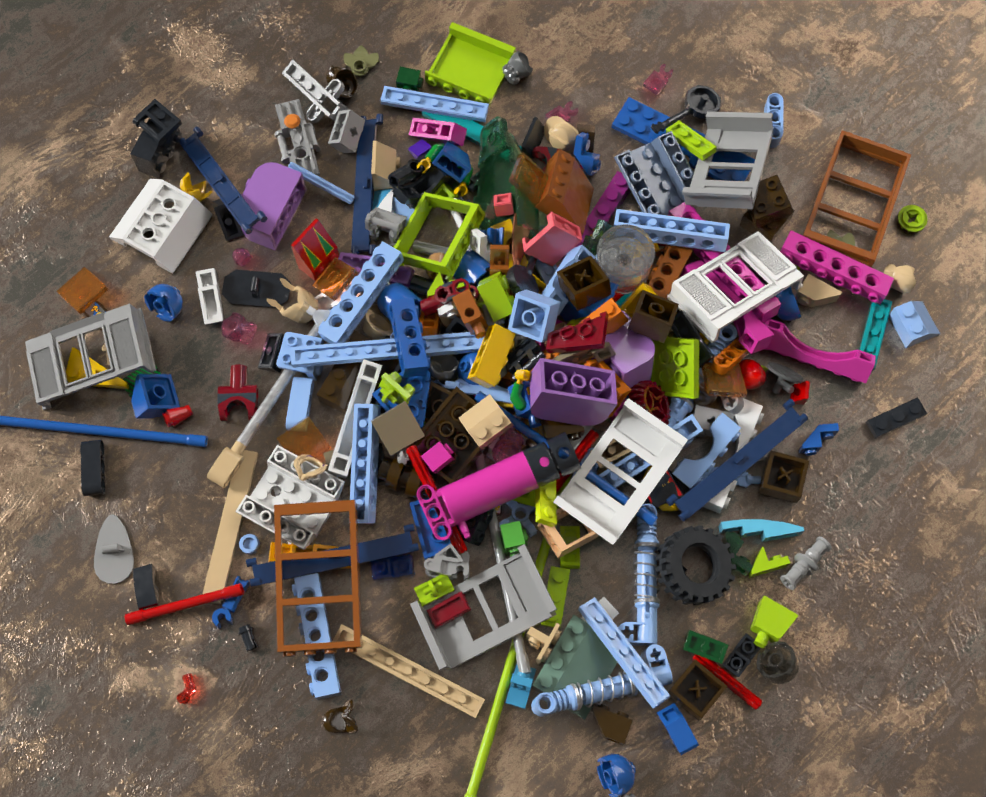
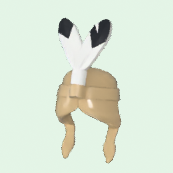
(305, 308)

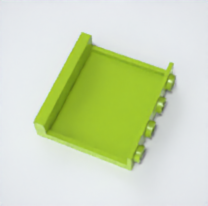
(470, 65)

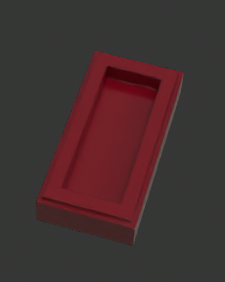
(449, 610)

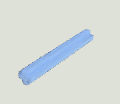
(323, 184)

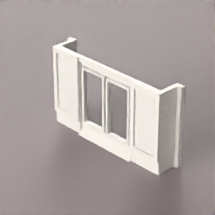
(711, 308)
(644, 437)

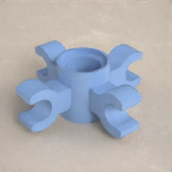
(525, 522)

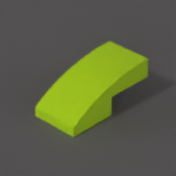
(569, 535)

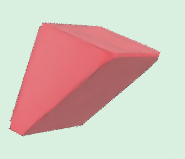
(503, 204)

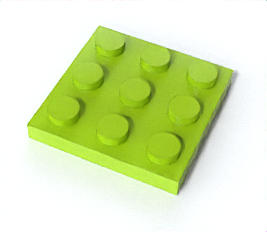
(677, 367)

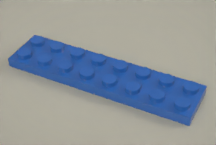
(636, 122)

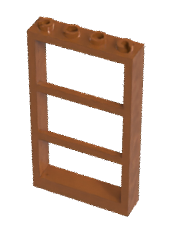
(874, 150)
(318, 508)

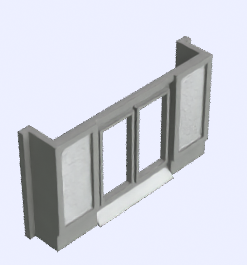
(735, 134)
(125, 343)
(453, 643)

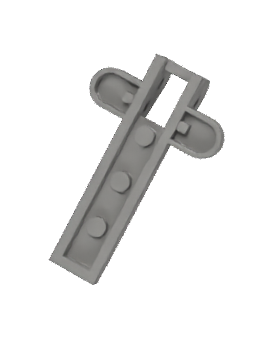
(315, 92)

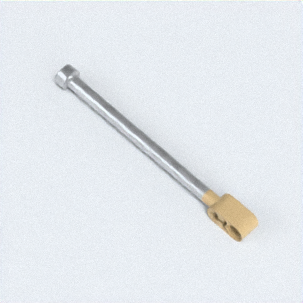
(231, 459)

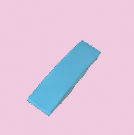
(767, 529)

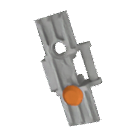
(301, 133)

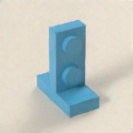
(520, 688)

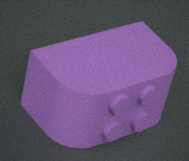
(276, 193)
(633, 355)
(572, 392)

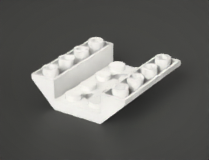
(173, 227)
(281, 473)

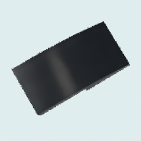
(144, 586)
(741, 655)

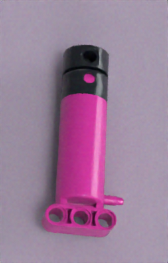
(498, 484)

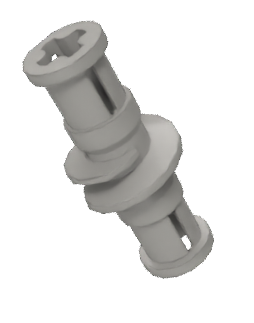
(805, 563)

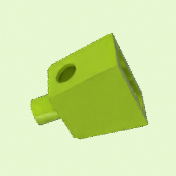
(771, 621)

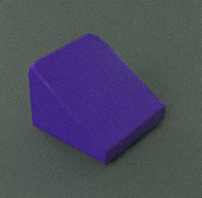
(419, 148)

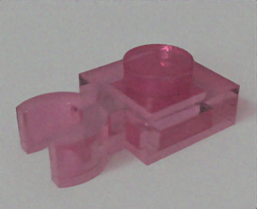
(657, 81)
(563, 112)

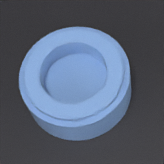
(249, 544)

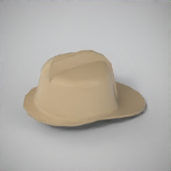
(560, 133)
(376, 324)

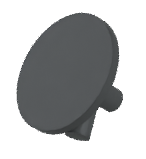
(784, 374)

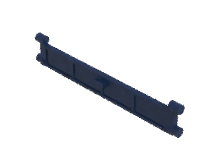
(220, 182)
(364, 187)
(739, 462)
(368, 551)

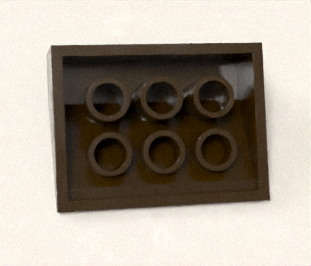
(342, 378)
(448, 429)

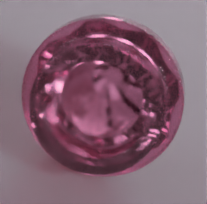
(241, 256)

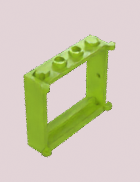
(458, 246)

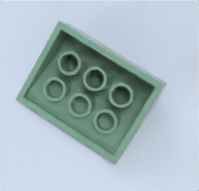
(575, 659)

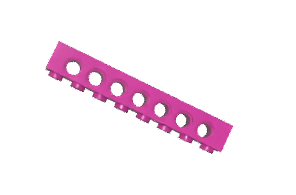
(765, 310)

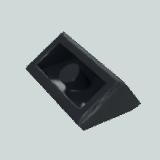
(533, 137)
(271, 352)

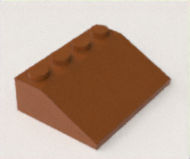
(566, 190)

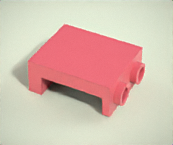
(554, 240)

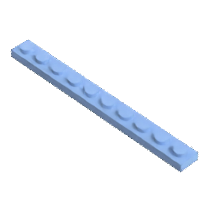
(380, 350)

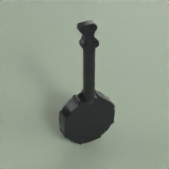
(698, 102)
(521, 277)

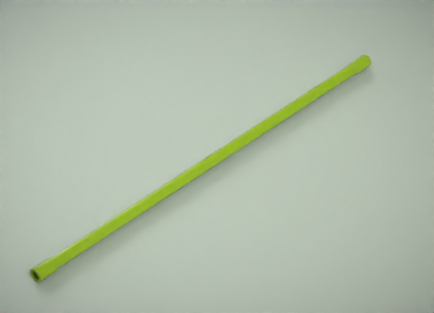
(503, 685)

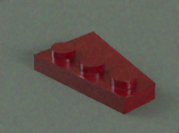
(584, 336)

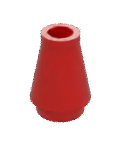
(176, 415)

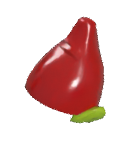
(753, 374)

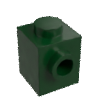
(409, 79)

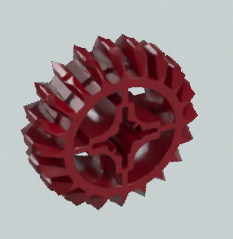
(652, 399)

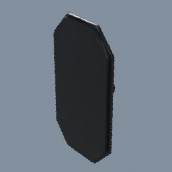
(254, 288)

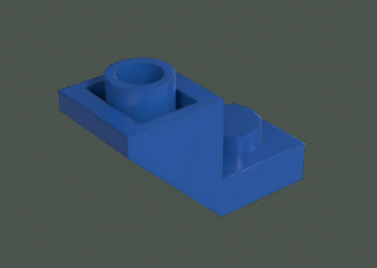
(588, 160)
(813, 442)
(678, 729)

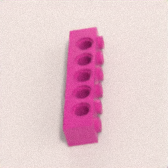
(845, 267)

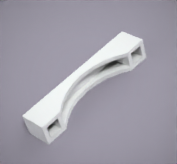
(361, 394)
(746, 420)

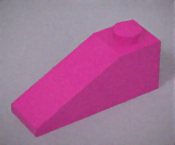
(438, 131)

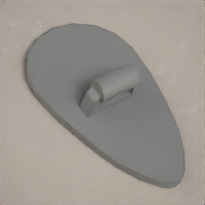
(113, 552)

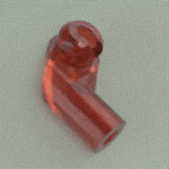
(189, 690)

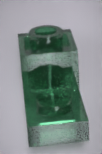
(742, 563)

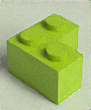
(496, 296)

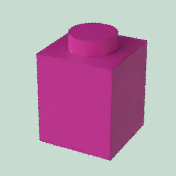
(438, 457)

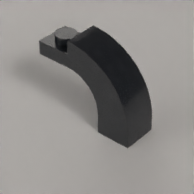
(428, 183)

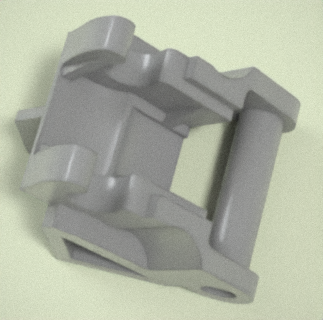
(382, 220)
(448, 563)

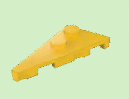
(76, 371)

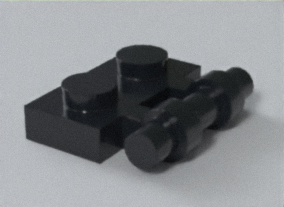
(522, 354)

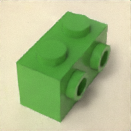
(513, 537)

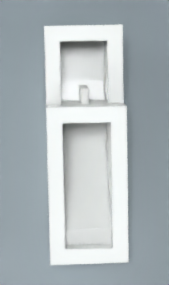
(209, 296)

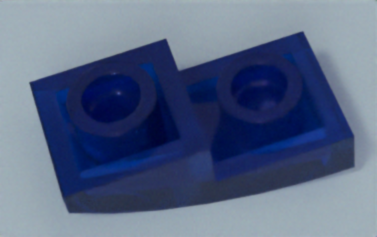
(393, 567)

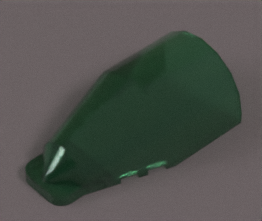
(496, 160)

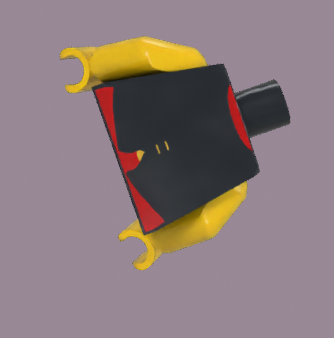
(664, 489)

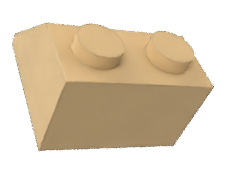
(383, 163)
(485, 422)

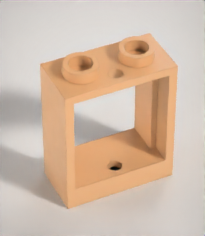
(557, 543)

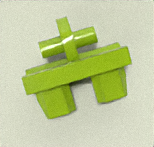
(393, 391)
(434, 589)

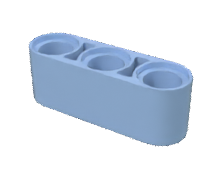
(777, 111)
(299, 400)

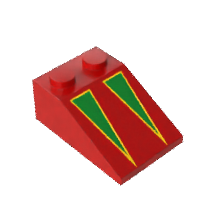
(314, 250)

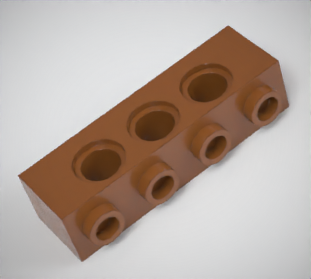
(674, 267)

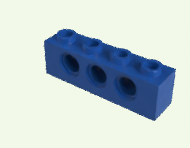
(410, 365)

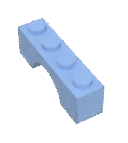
(553, 288)
(723, 432)

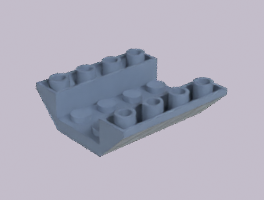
(656, 174)

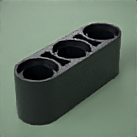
(92, 467)

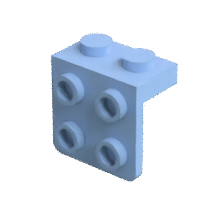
(295, 340)

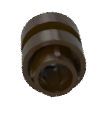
(401, 475)

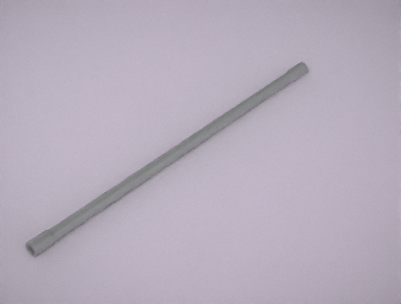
(521, 655)

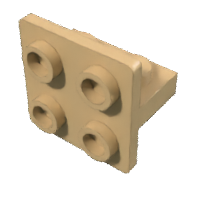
(540, 640)

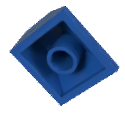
(153, 395)

